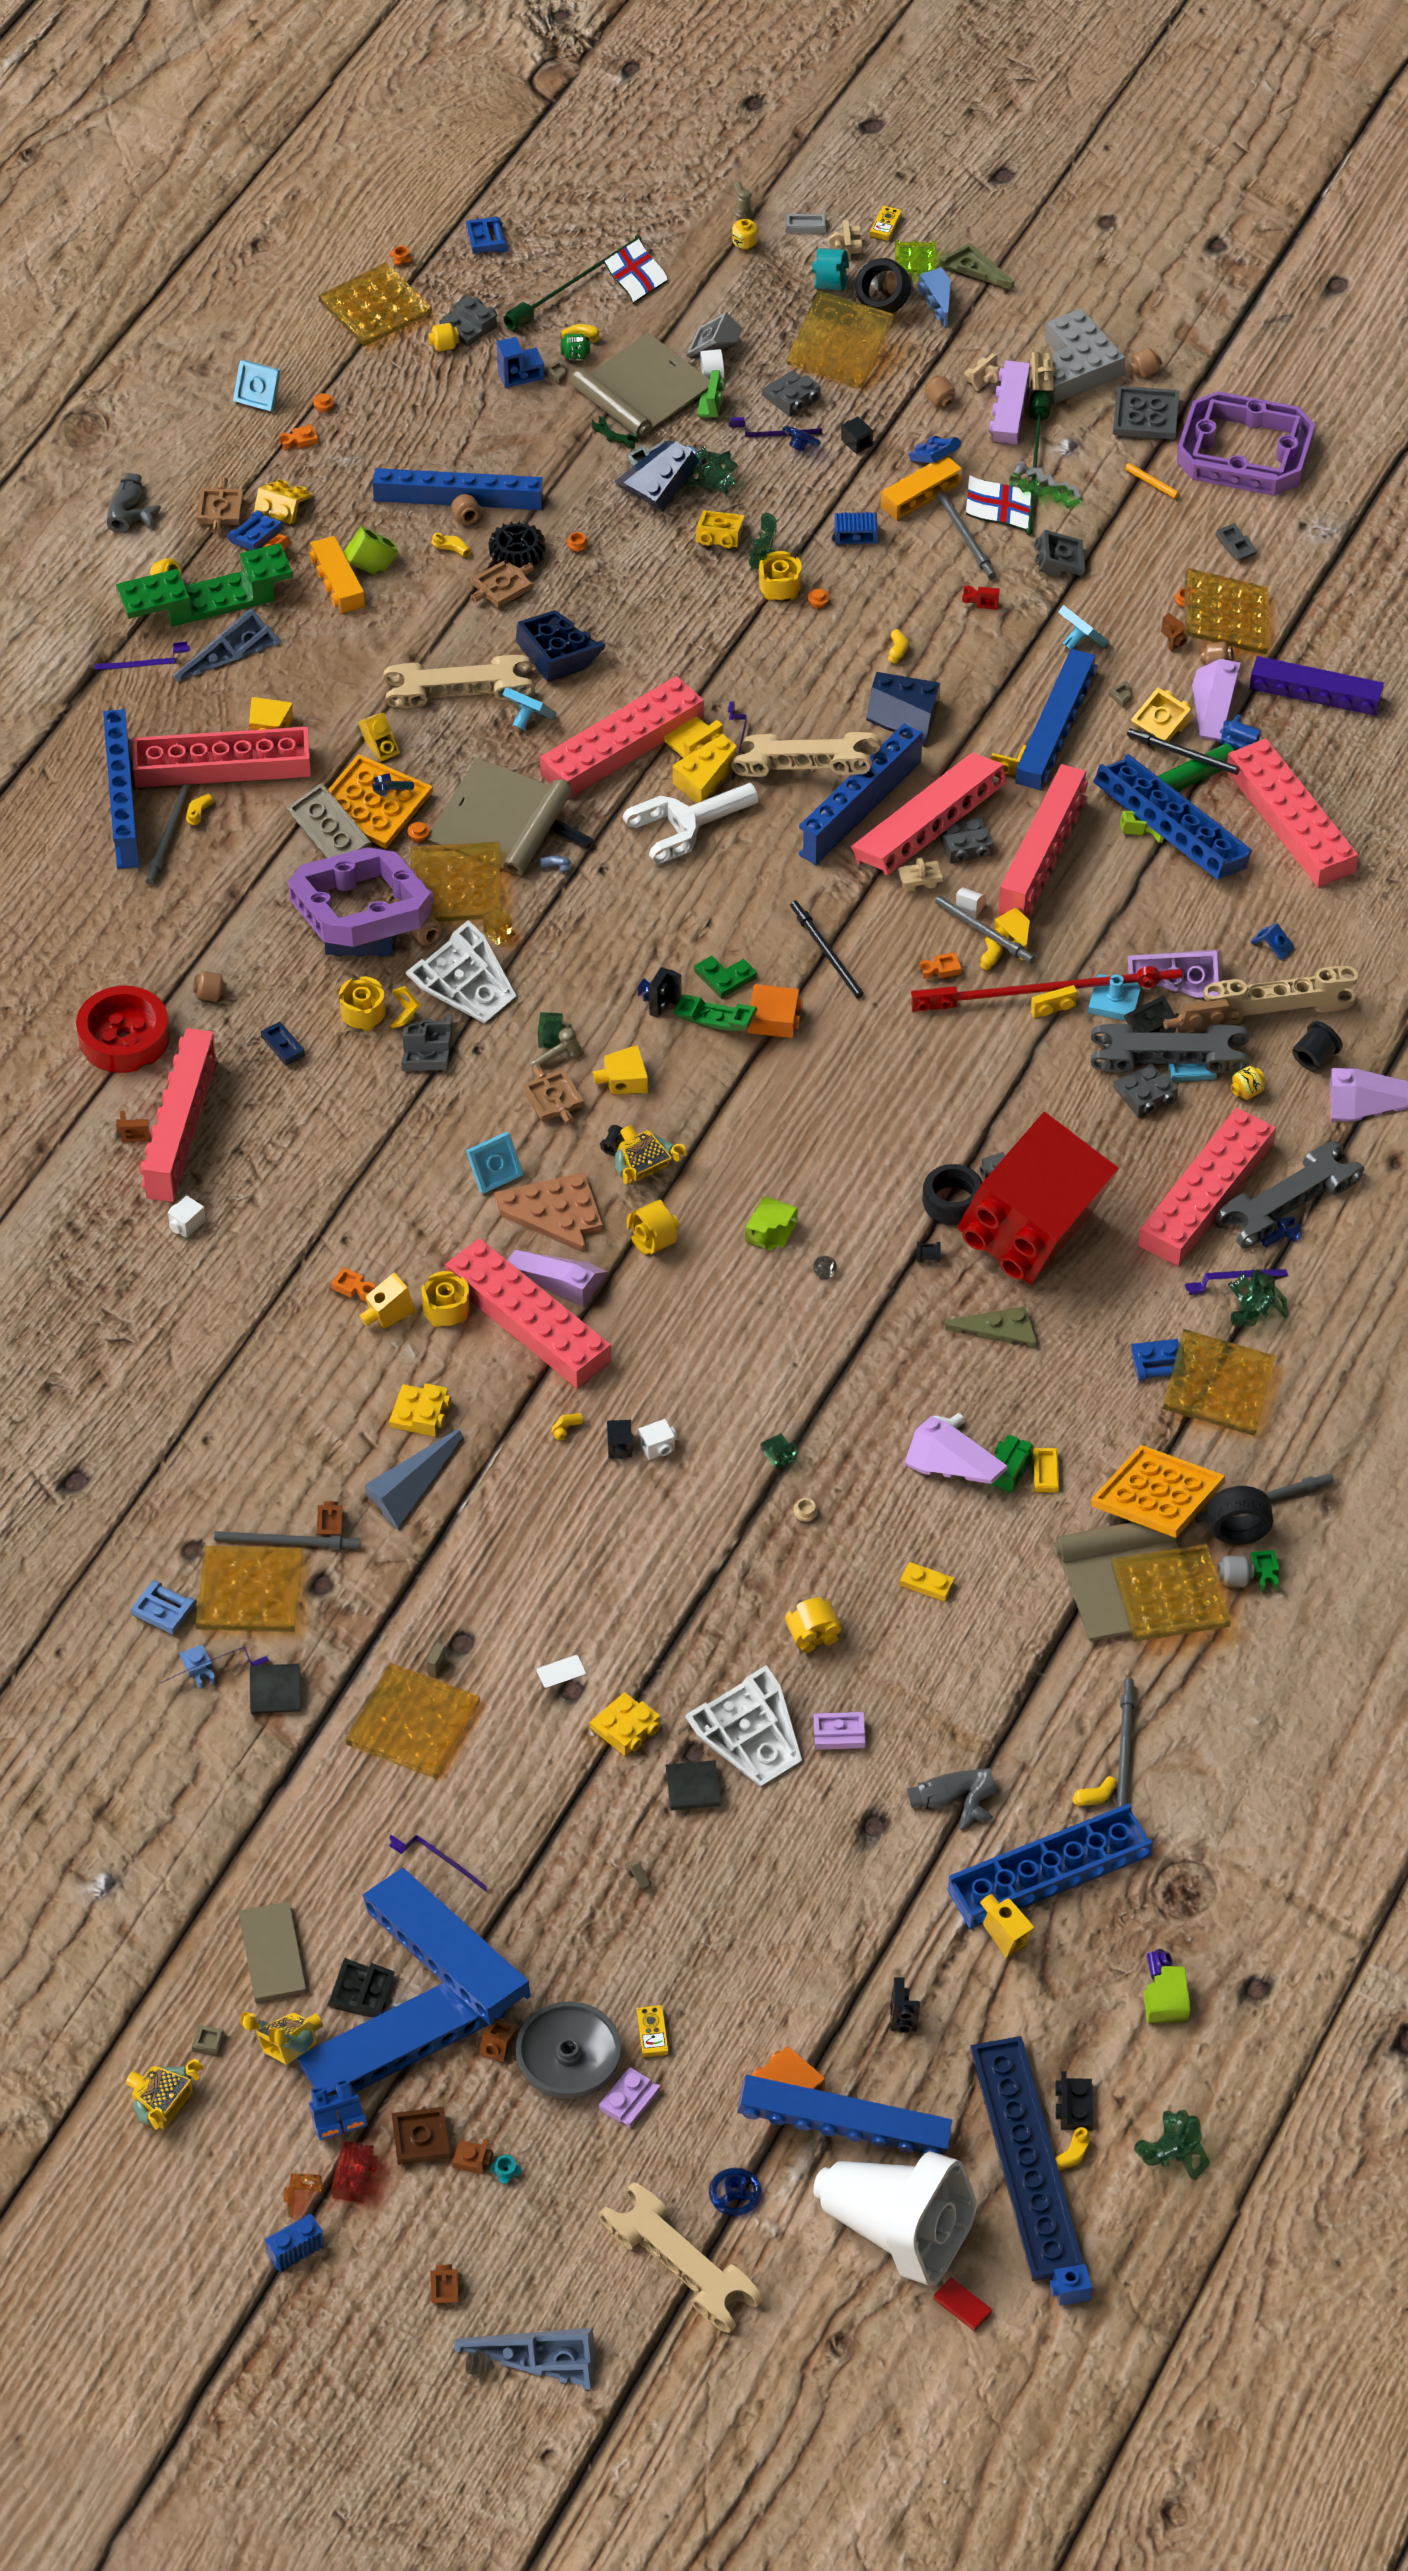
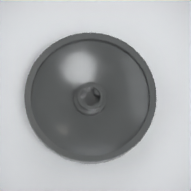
(568, 2050)

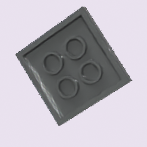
(1146, 412)

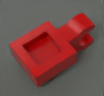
(984, 597)

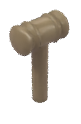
(743, 201)
(568, 1043)

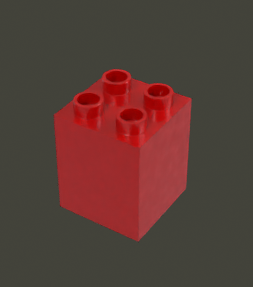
(1036, 1199)

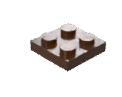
(420, 2135)

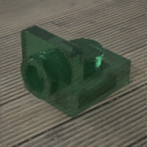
(548, 1029)
(779, 1450)

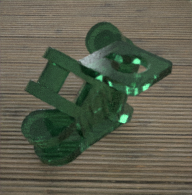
(712, 473)
(763, 545)
(1258, 1300)
(1176, 2144)

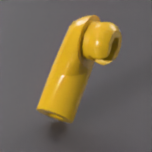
(564, 1421)

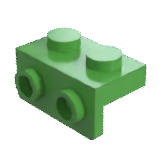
(712, 398)

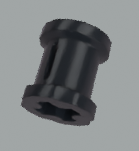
(612, 1140)
(928, 1251)

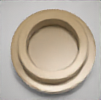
(805, 1509)

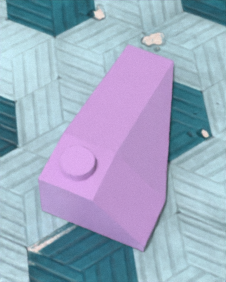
(1213, 695)
(1197, 967)
(1364, 1093)
(562, 1276)
(948, 1451)

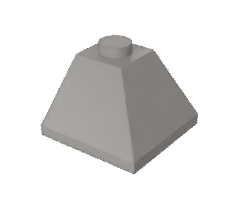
(715, 335)

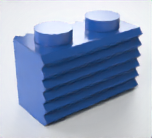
(856, 528)
(294, 2242)

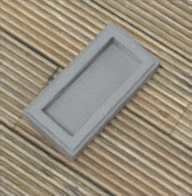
(805, 223)

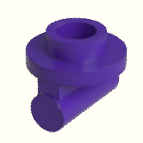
(1157, 1960)

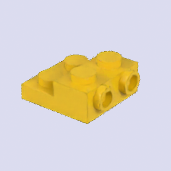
(719, 529)
(1163, 715)
(420, 1409)
(626, 1724)

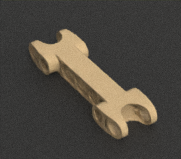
(421, 684)
(833, 754)
(1318, 991)
(713, 2287)

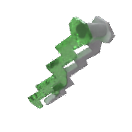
(1052, 488)

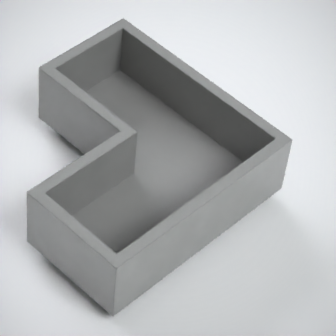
(1081, 355)

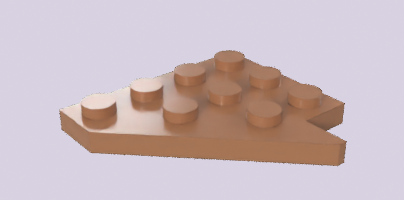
(554, 1207)

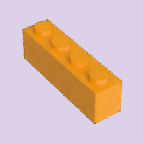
(920, 487)
(336, 574)

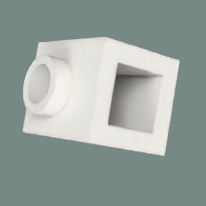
(186, 1216)
(657, 1439)

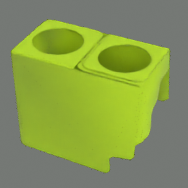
(370, 551)
(771, 1224)
(1168, 1997)

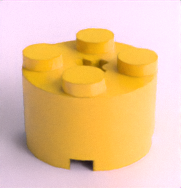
(780, 576)
(362, 1003)
(653, 1227)
(445, 1299)
(813, 1624)

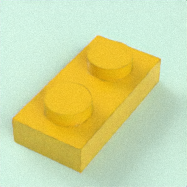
(1054, 1001)
(927, 1581)

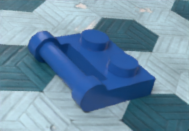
(480, 237)
(934, 449)
(258, 535)
(1154, 1354)

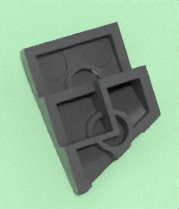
(427, 1045)

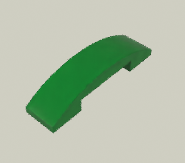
(714, 1015)

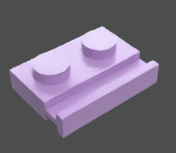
(839, 1730)
(629, 2097)

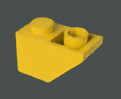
(379, 736)
(1014, 927)

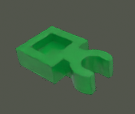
(1266, 1567)

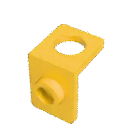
(1010, 764)
(410, 1007)

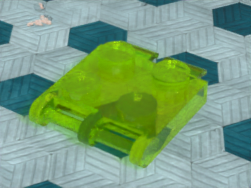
(916, 258)

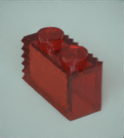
(353, 2172)

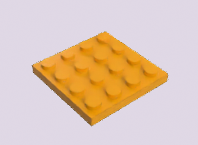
(377, 815)
(1158, 1491)

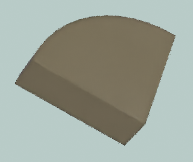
(556, 371)
(1121, 693)
(635, 1868)

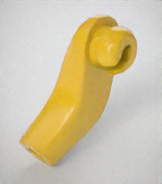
(589, 331)
(451, 543)
(900, 646)
(196, 808)
(992, 955)
(1097, 1795)
(1076, 2151)

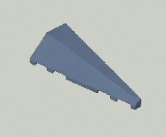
(240, 639)
(404, 1484)
(558, 2354)

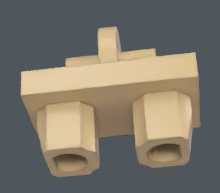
(848, 239)
(1042, 371)
(985, 372)
(920, 874)

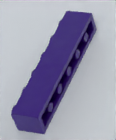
(1316, 685)

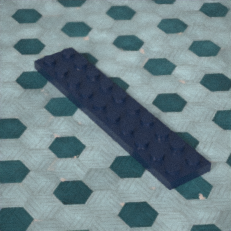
(1026, 2157)

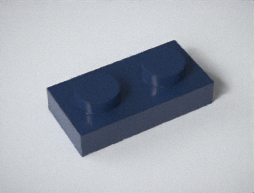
(282, 1043)

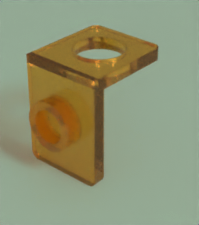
(297, 2184)

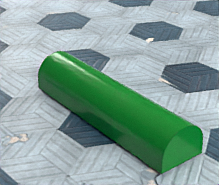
(1195, 771)

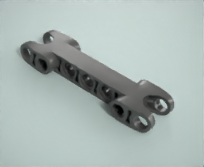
(1207, 1048)
(1317, 1176)

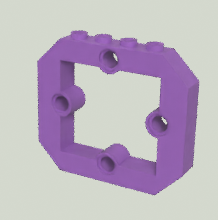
(1236, 471)
(343, 873)

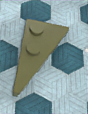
(973, 263)
(1001, 1325)

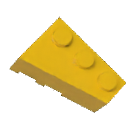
(704, 768)

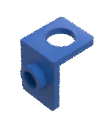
(1276, 940)

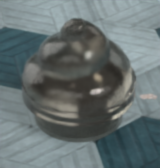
(824, 1267)
(478, 2364)

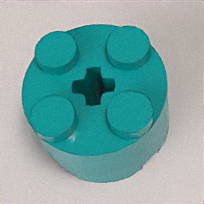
(831, 269)

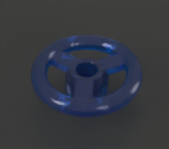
(800, 439)
(735, 2180)

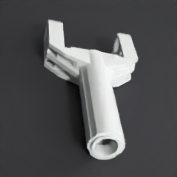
(687, 818)

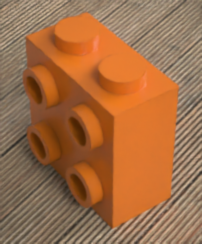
(775, 1011)
(791, 2069)

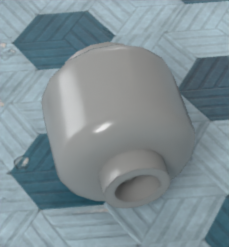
(1235, 1571)

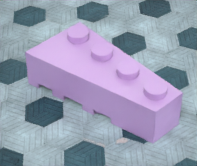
(1011, 402)

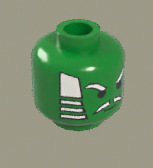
(574, 347)

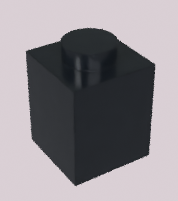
(857, 435)
(619, 1438)

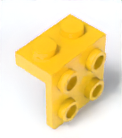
(280, 500)
(692, 736)

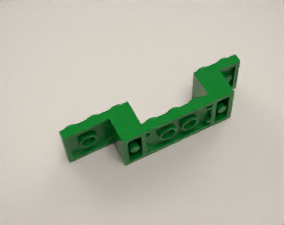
(209, 597)

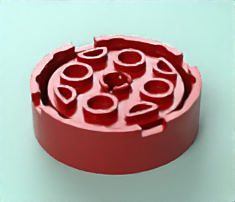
(113, 1013)

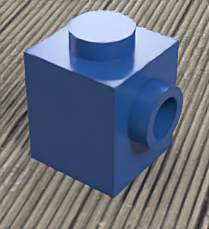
(1071, 2284)

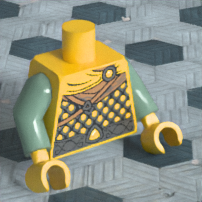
(644, 1154)
(285, 2037)
(162, 2092)

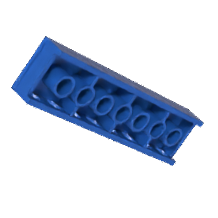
(121, 789)
(862, 795)
(1173, 817)
(1051, 1864)
(447, 1943)
(389, 2038)

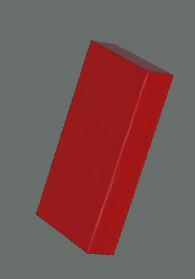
(962, 2304)

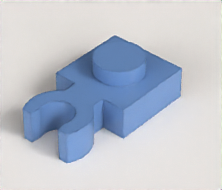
(195, 1657)

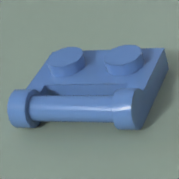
(160, 1612)

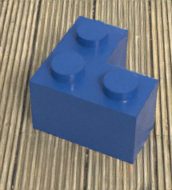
(516, 365)

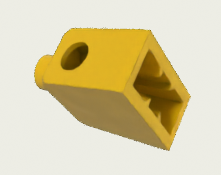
(270, 714)
(623, 1072)
(388, 1303)
(1006, 1925)

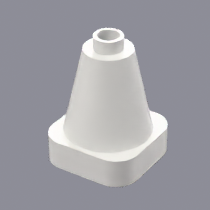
(906, 2210)

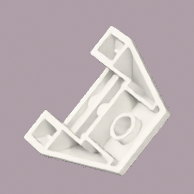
(465, 975)
(750, 1727)

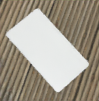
(561, 1671)

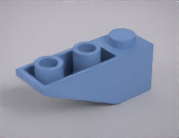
(936, 290)

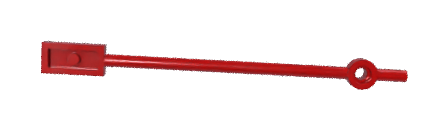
(948, 996)

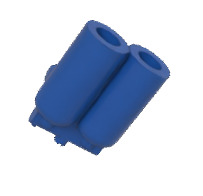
(1239, 734)

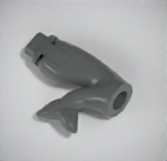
(126, 497)
(949, 1787)

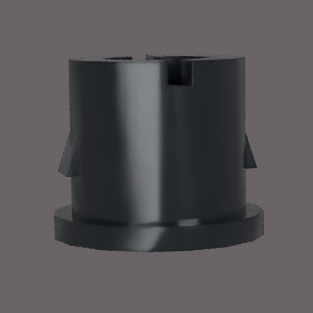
(1317, 1046)

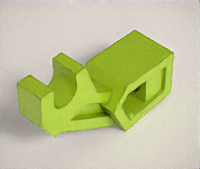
(1133, 825)

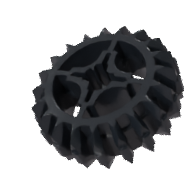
(516, 543)

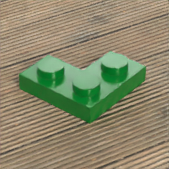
(724, 980)

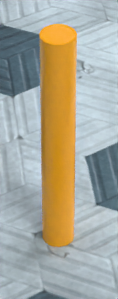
(1152, 481)

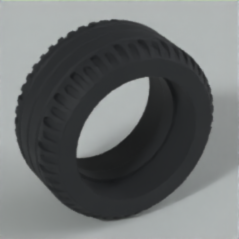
(867, 274)
(949, 1176)
(1240, 1501)

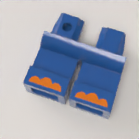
(324, 2110)

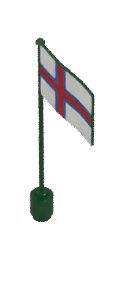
(628, 266)
(1004, 502)

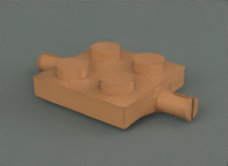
(220, 506)
(502, 583)
(1199, 1016)
(553, 1095)

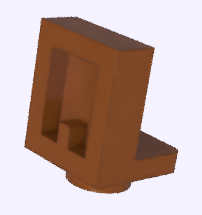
(1174, 630)
(132, 1130)
(329, 1519)
(497, 2039)
(472, 2156)
(444, 2284)

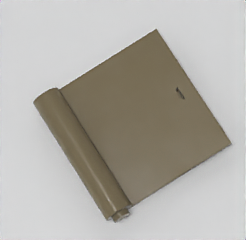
(642, 385)
(504, 808)
(1089, 1571)

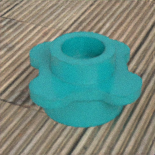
(502, 2162)

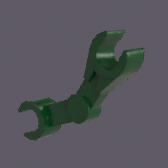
(602, 427)

